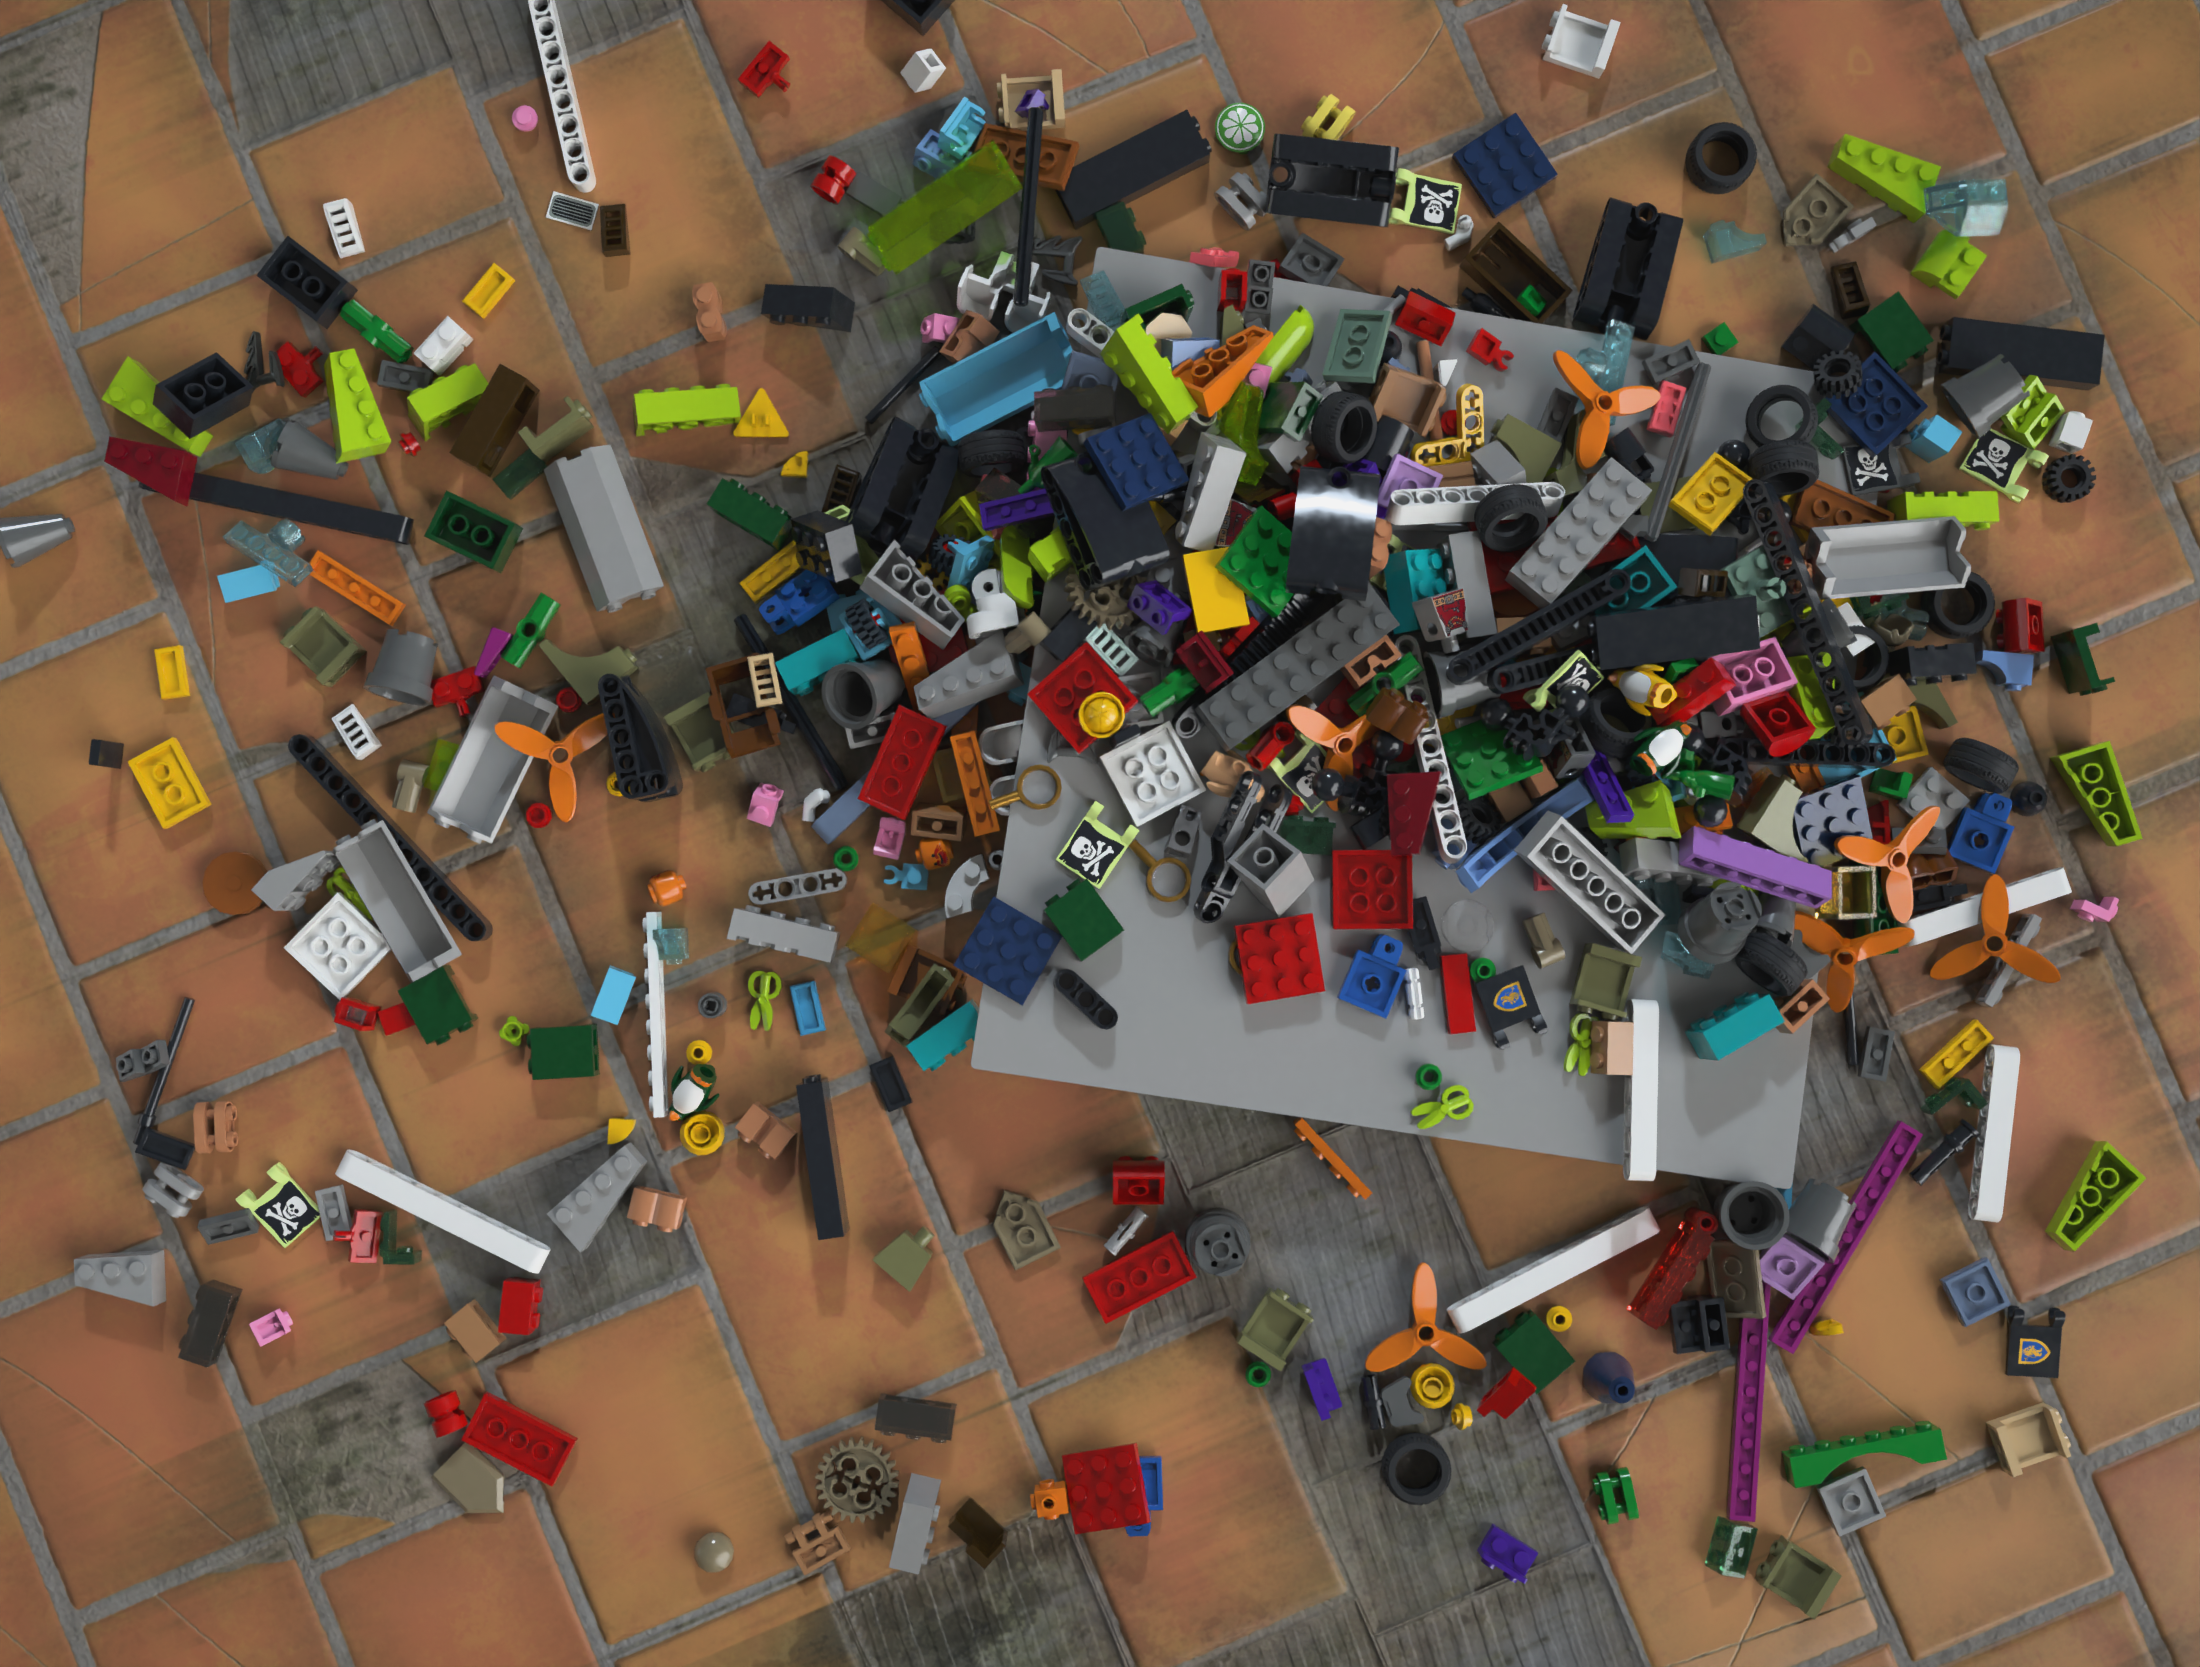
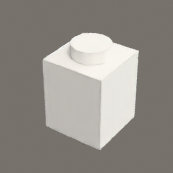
(923, 70)
(2070, 432)

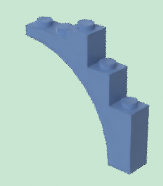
(1499, 850)

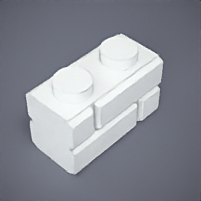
(443, 346)

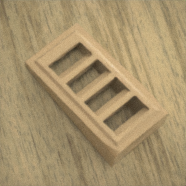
(761, 660)

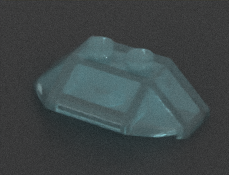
(1969, 206)

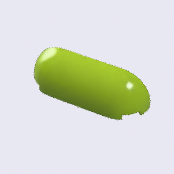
(1288, 344)
(1016, 568)

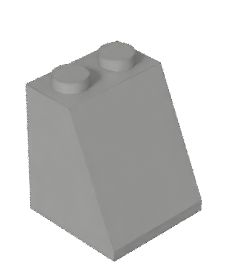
(1271, 869)

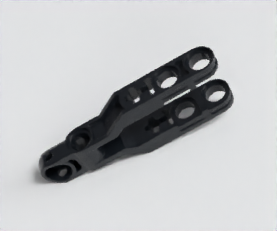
(1220, 879)

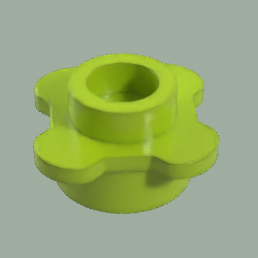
(507, 1034)

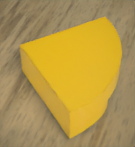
(796, 466)
(619, 1129)
(1826, 1327)

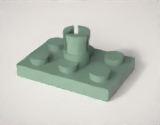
(1357, 345)
(1755, 576)

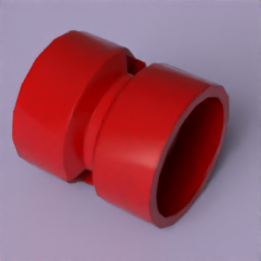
(833, 180)
(445, 1413)

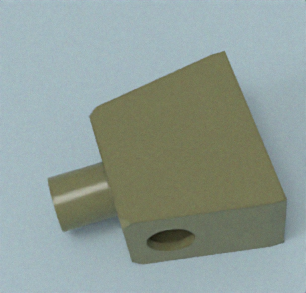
(906, 1256)

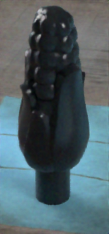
(1483, 303)

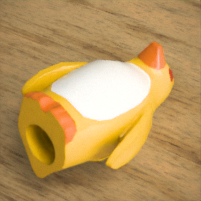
(1643, 687)

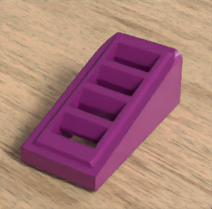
(492, 650)

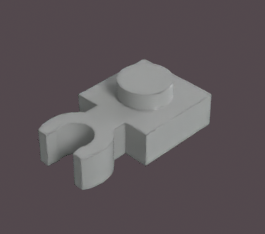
(1856, 231)

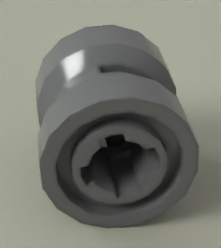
(717, 1004)

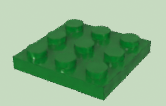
(1260, 560)
(1482, 760)

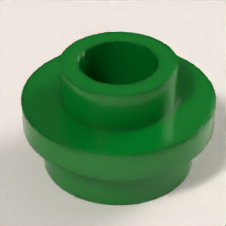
(837, 858)
(1477, 964)
(1436, 1076)
(1261, 1381)

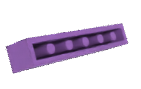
(1755, 867)

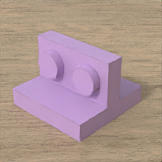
(1406, 475)
(1789, 1266)

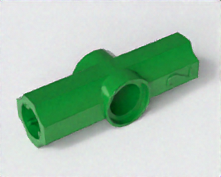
(376, 331)
(522, 645)
(1399, 673)
(1174, 688)

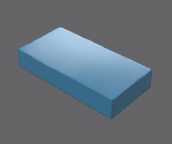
(807, 1008)

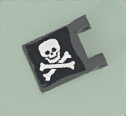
(1877, 473)

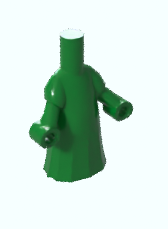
(1058, 452)
(1705, 782)

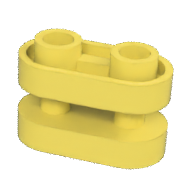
(1328, 107)

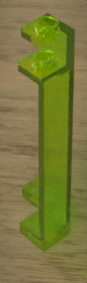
(943, 207)

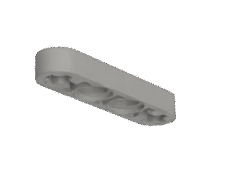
(798, 886)

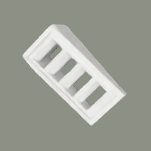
(345, 206)
(369, 747)

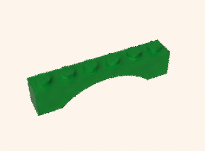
(1813, 1463)

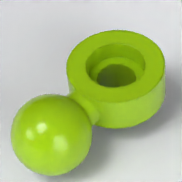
(960, 598)

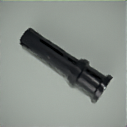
(1951, 1144)

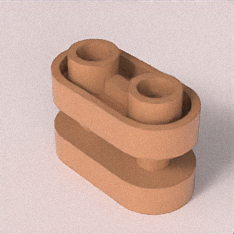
(220, 1118)

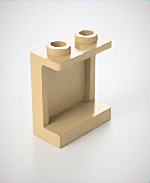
(1014, 89)
(2028, 1437)

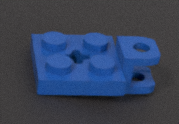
(792, 604)
(1988, 820)
(1381, 966)
(1152, 1477)

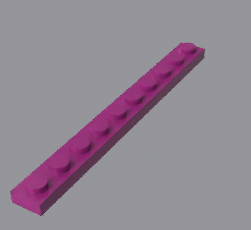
(1869, 1199)
(1748, 1415)

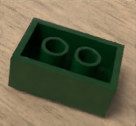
(751, 513)
(473, 532)

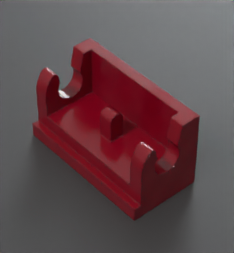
(1204, 662)

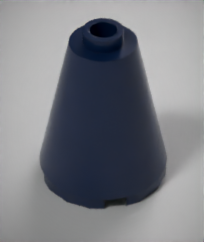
(1609, 1378)

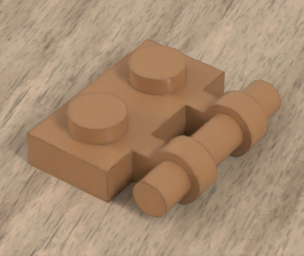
(821, 1549)

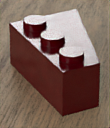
(159, 467)
(1410, 807)

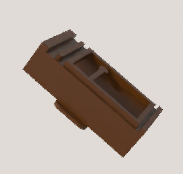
(747, 740)

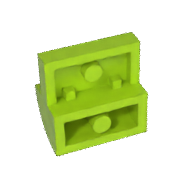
(1949, 263)
(2033, 416)

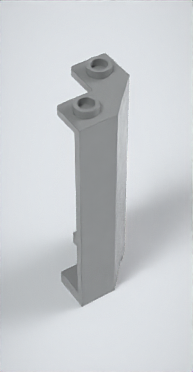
(603, 528)
(1887, 557)
(485, 768)
(396, 900)

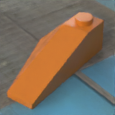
(1220, 371)

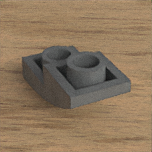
(1259, 286)
(142, 1061)

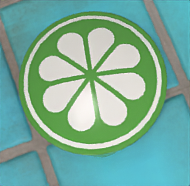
(1239, 127)

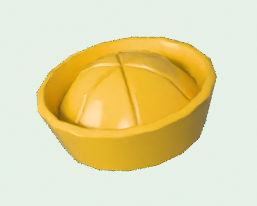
(1101, 714)
(695, 1137)
(1432, 1385)

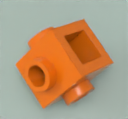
(1051, 1490)

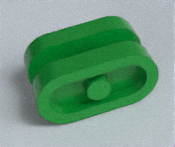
(1604, 1487)

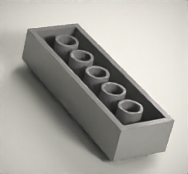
(1578, 534)
(1589, 882)

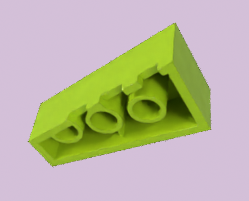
(1885, 174)
(1148, 375)
(134, 393)
(685, 408)
(353, 410)
(1971, 508)
(2100, 790)
(2094, 1195)

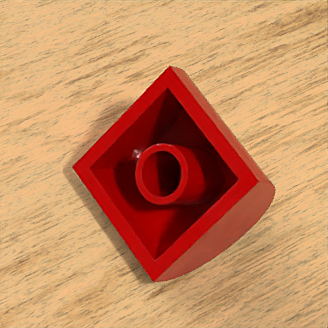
(2021, 626)
(1778, 723)
(1138, 1181)

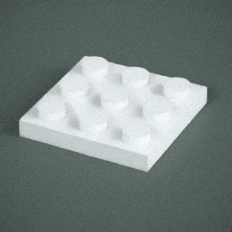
(1152, 774)
(339, 946)

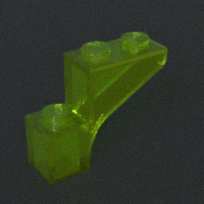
(1241, 426)

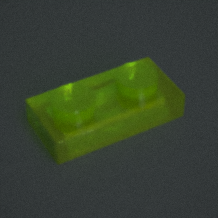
(440, 763)

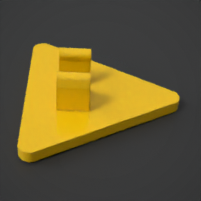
(761, 419)

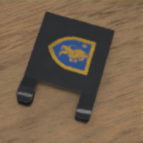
(1508, 1001)
(2034, 1348)

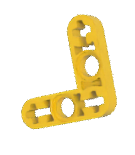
(1461, 442)

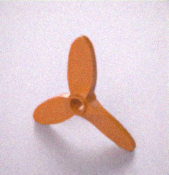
(1596, 422)
(1326, 733)
(561, 776)
(1892, 859)
(1995, 920)
(1841, 973)
(1407, 1342)

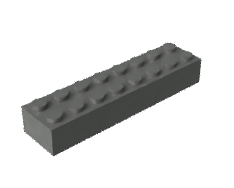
(1295, 668)

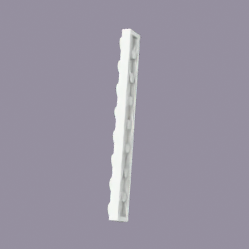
(656, 1024)

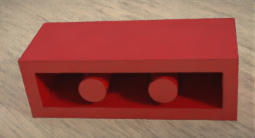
(1695, 692)

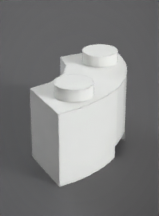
(963, 886)

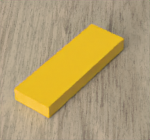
(771, 573)
(1956, 1054)

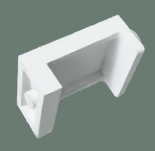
(1579, 42)

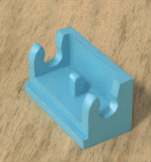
(961, 129)
(247, 583)
(613, 995)

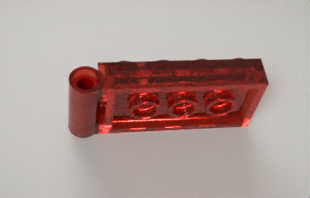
(1674, 1268)

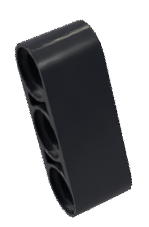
(1097, 1005)

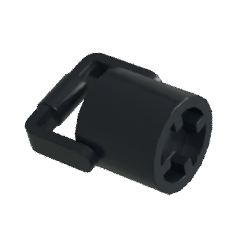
(1625, 450)

